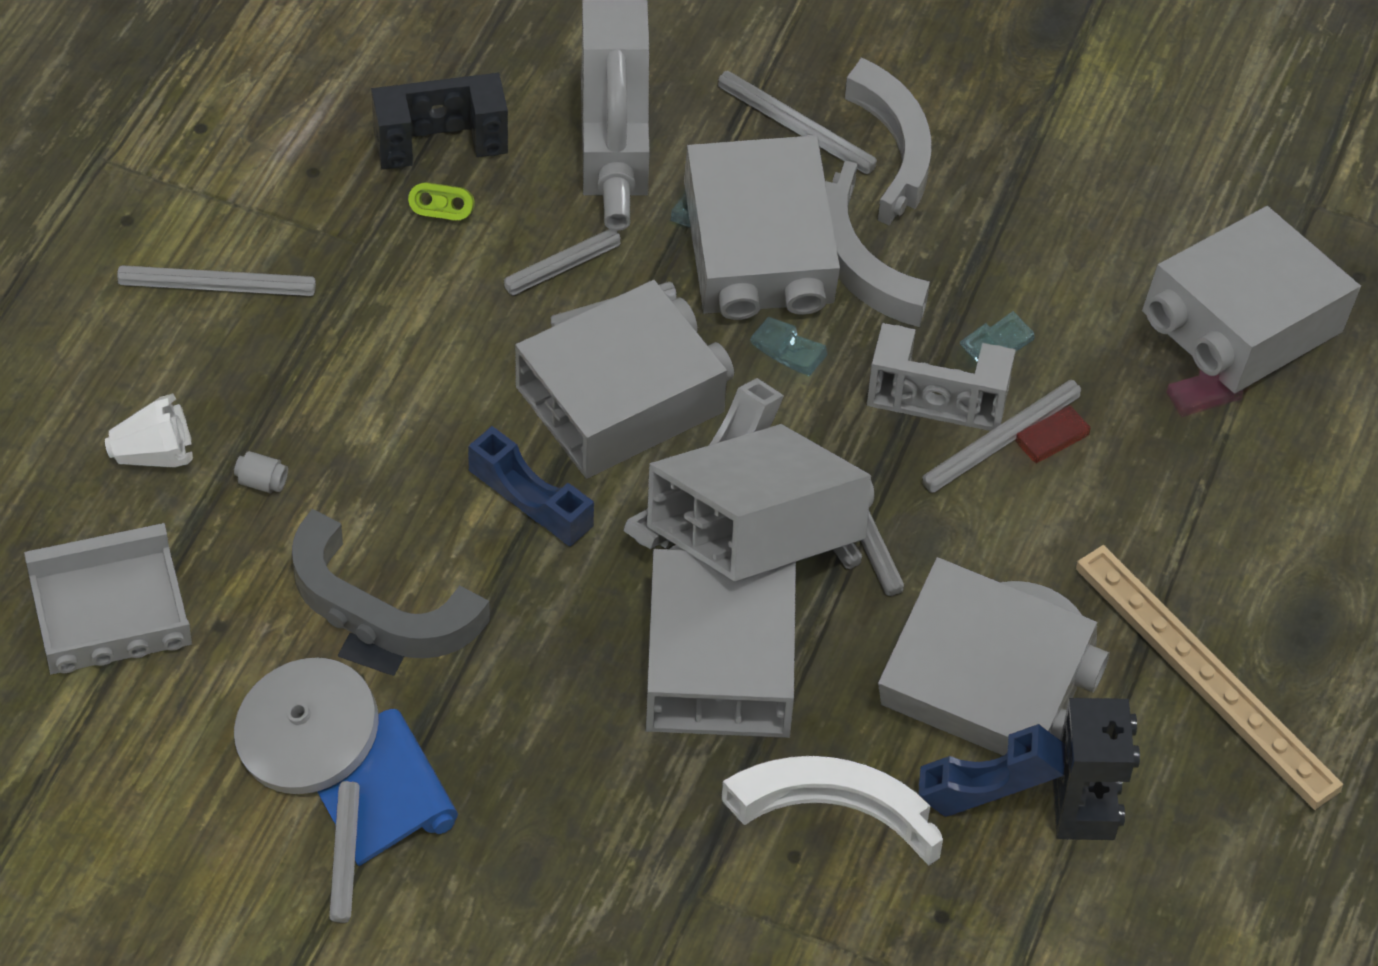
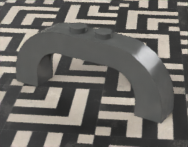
(370, 618)

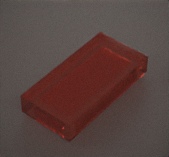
(1053, 434)

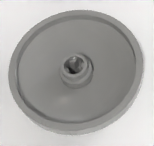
(306, 725)

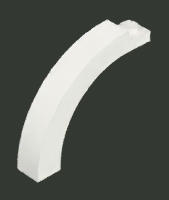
(834, 782)

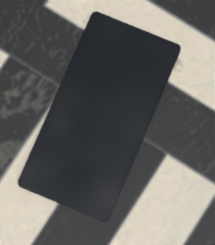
(370, 655)

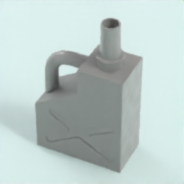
(615, 104)

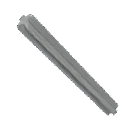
(796, 121)
(216, 280)
(1000, 436)

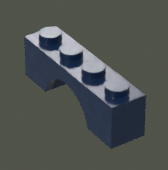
(558, 509)
(958, 784)

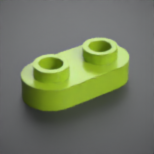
(442, 201)

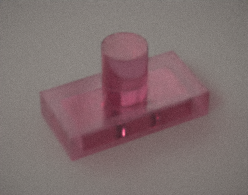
(1200, 394)

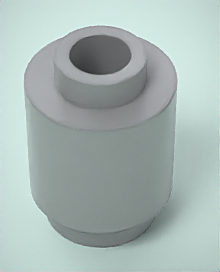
(261, 472)

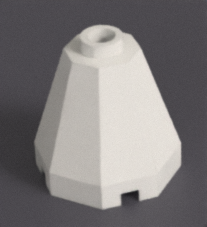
(152, 436)

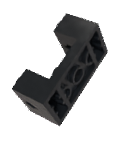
(467, 104)
(1096, 763)

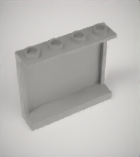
(107, 599)

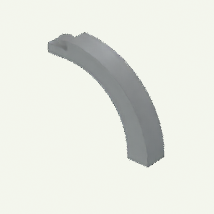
(902, 115)
(860, 271)
(750, 411)

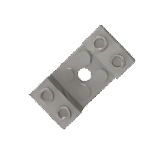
(966, 397)

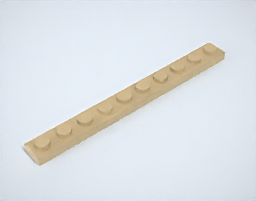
(1210, 677)

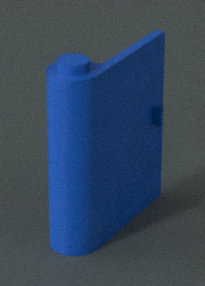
(395, 792)

